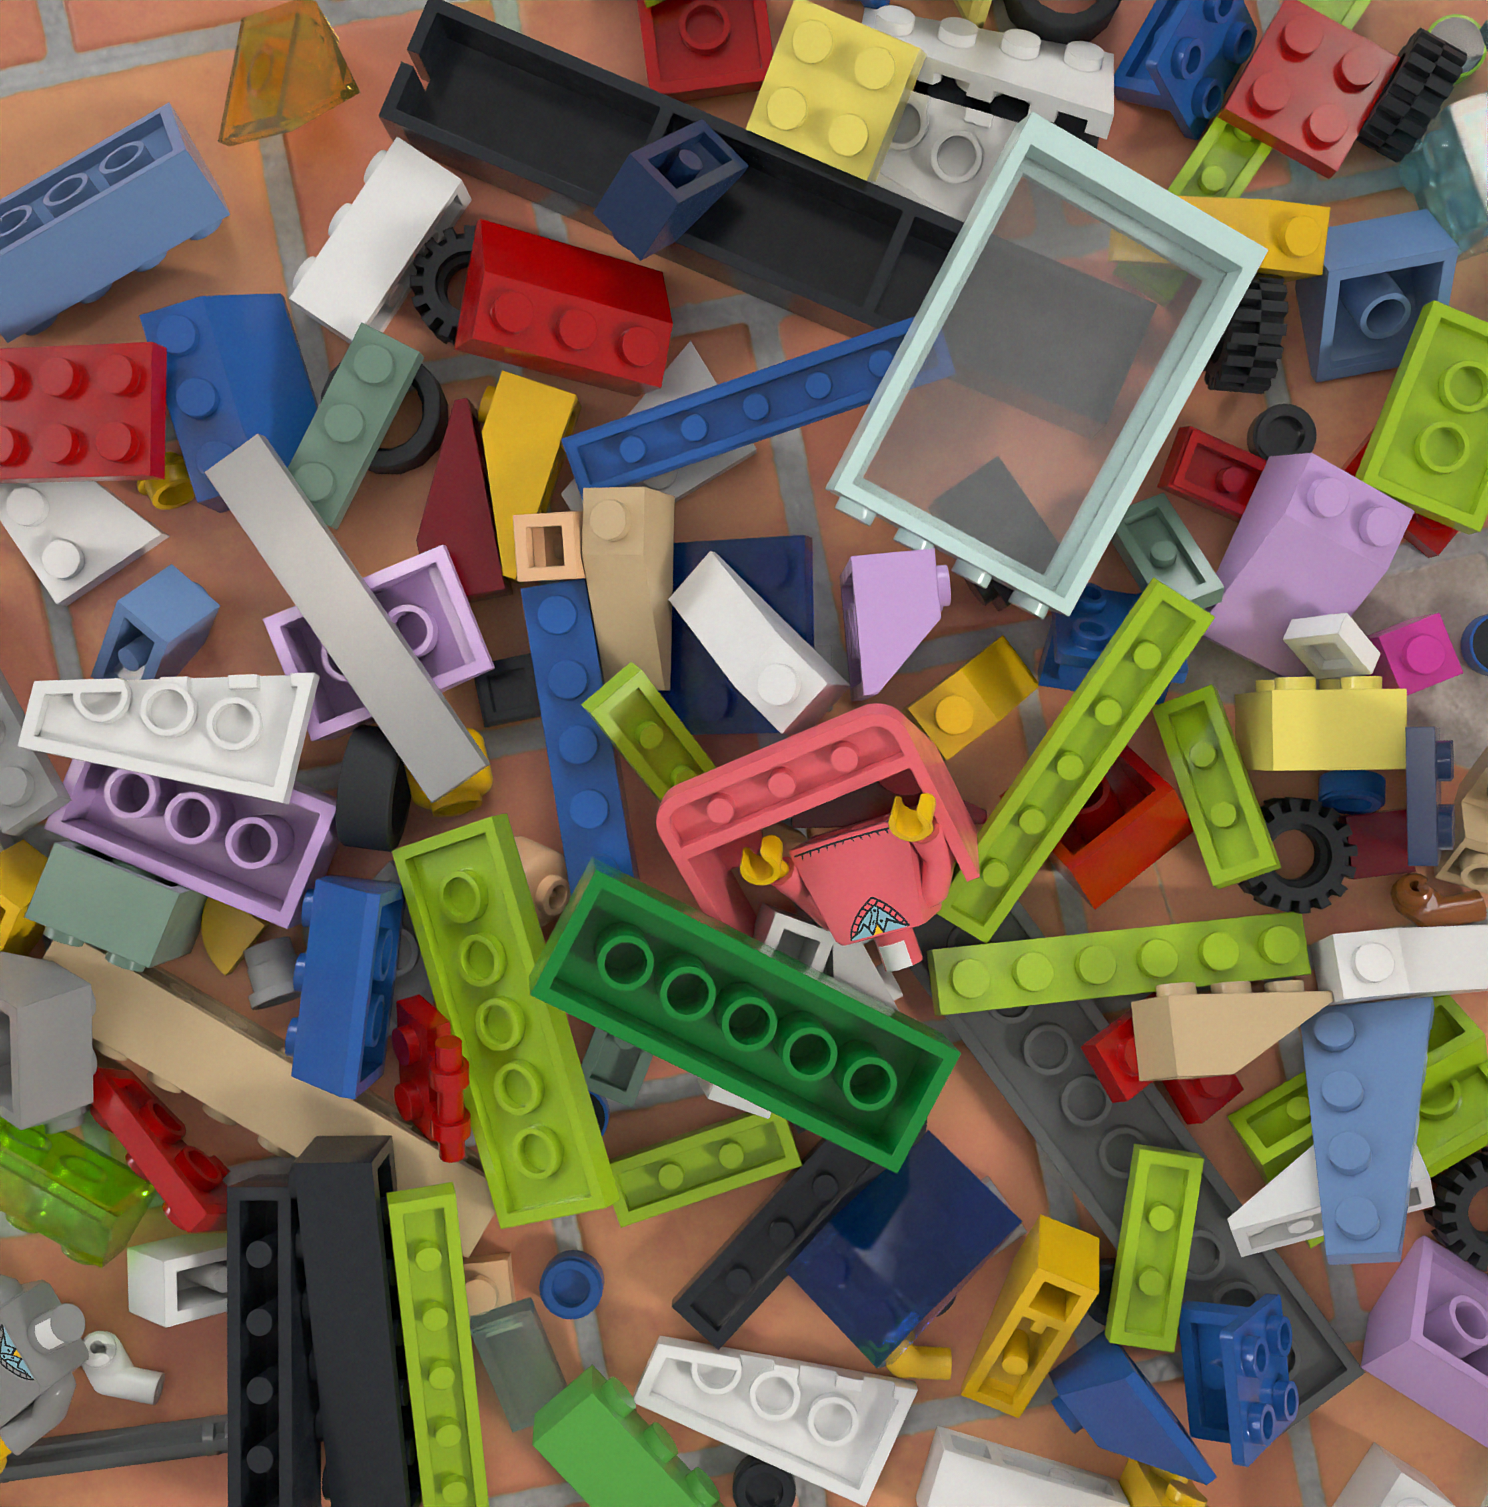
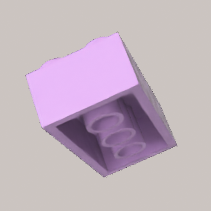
(205, 838)

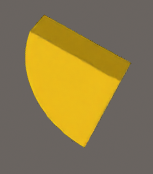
(229, 933)

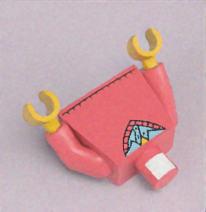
(866, 878)

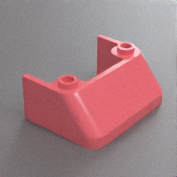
(725, 809)

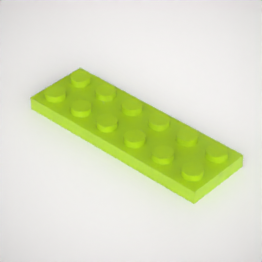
(525, 1072)

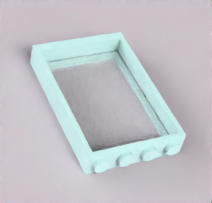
(1044, 368)

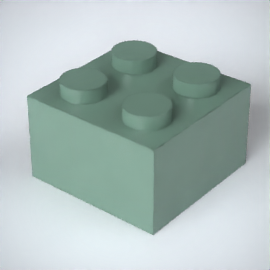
(115, 908)

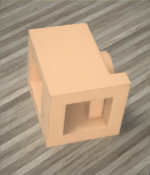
(549, 546)

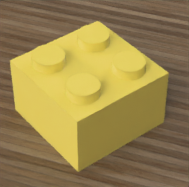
(836, 90)
(1333, 728)

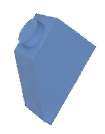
(156, 628)

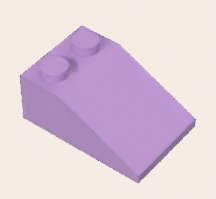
(1302, 550)
(430, 613)

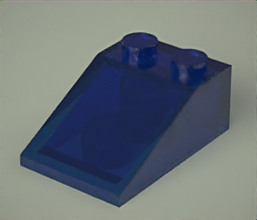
(903, 1250)

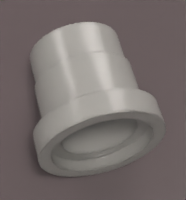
(271, 972)

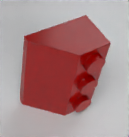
(564, 311)

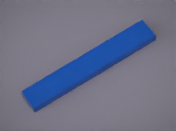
(734, 412)

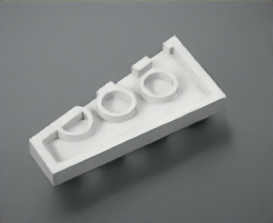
(1012, 63)
(943, 154)
(199, 731)
(788, 1412)

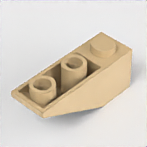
(1216, 1032)

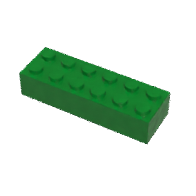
(742, 1015)

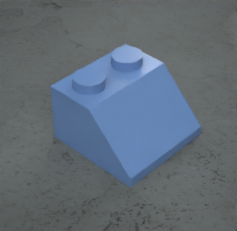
(1373, 292)

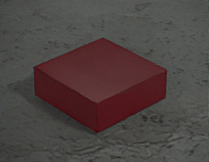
(1380, 843)

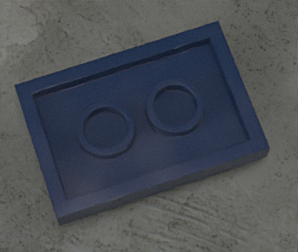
(1428, 821)

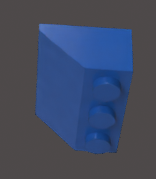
(231, 377)
(346, 983)

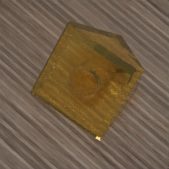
(283, 73)

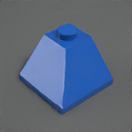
(1123, 1411)

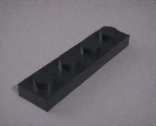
(770, 1239)

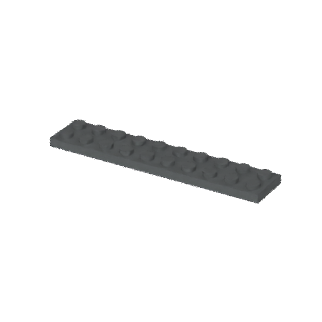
(1050, 1085)

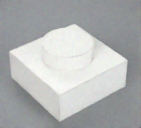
(1331, 646)

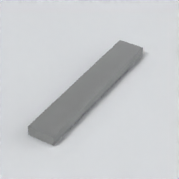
(347, 617)

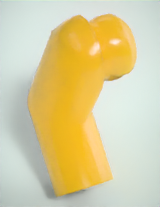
(923, 1363)

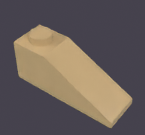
(630, 577)

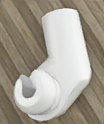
(114, 1373)

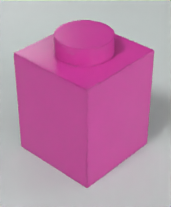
(1415, 654)

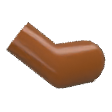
(1428, 908)

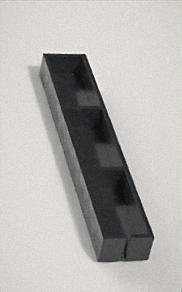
(565, 128)

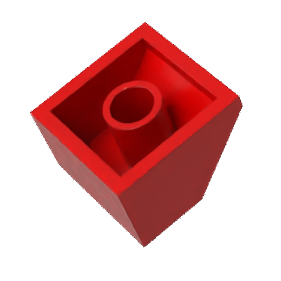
(1120, 830)

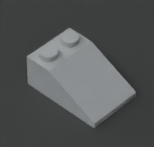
(43, 1040)

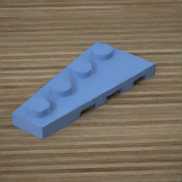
(1364, 1110)

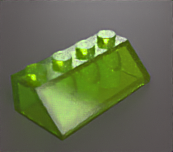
(70, 1193)

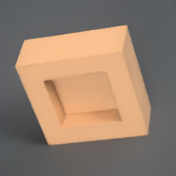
(488, 1282)

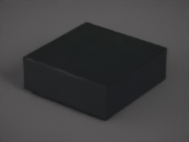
(508, 691)

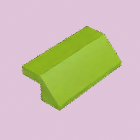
(1451, 1110)

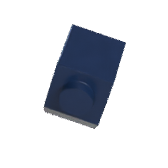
(668, 188)

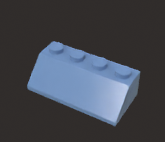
(102, 219)

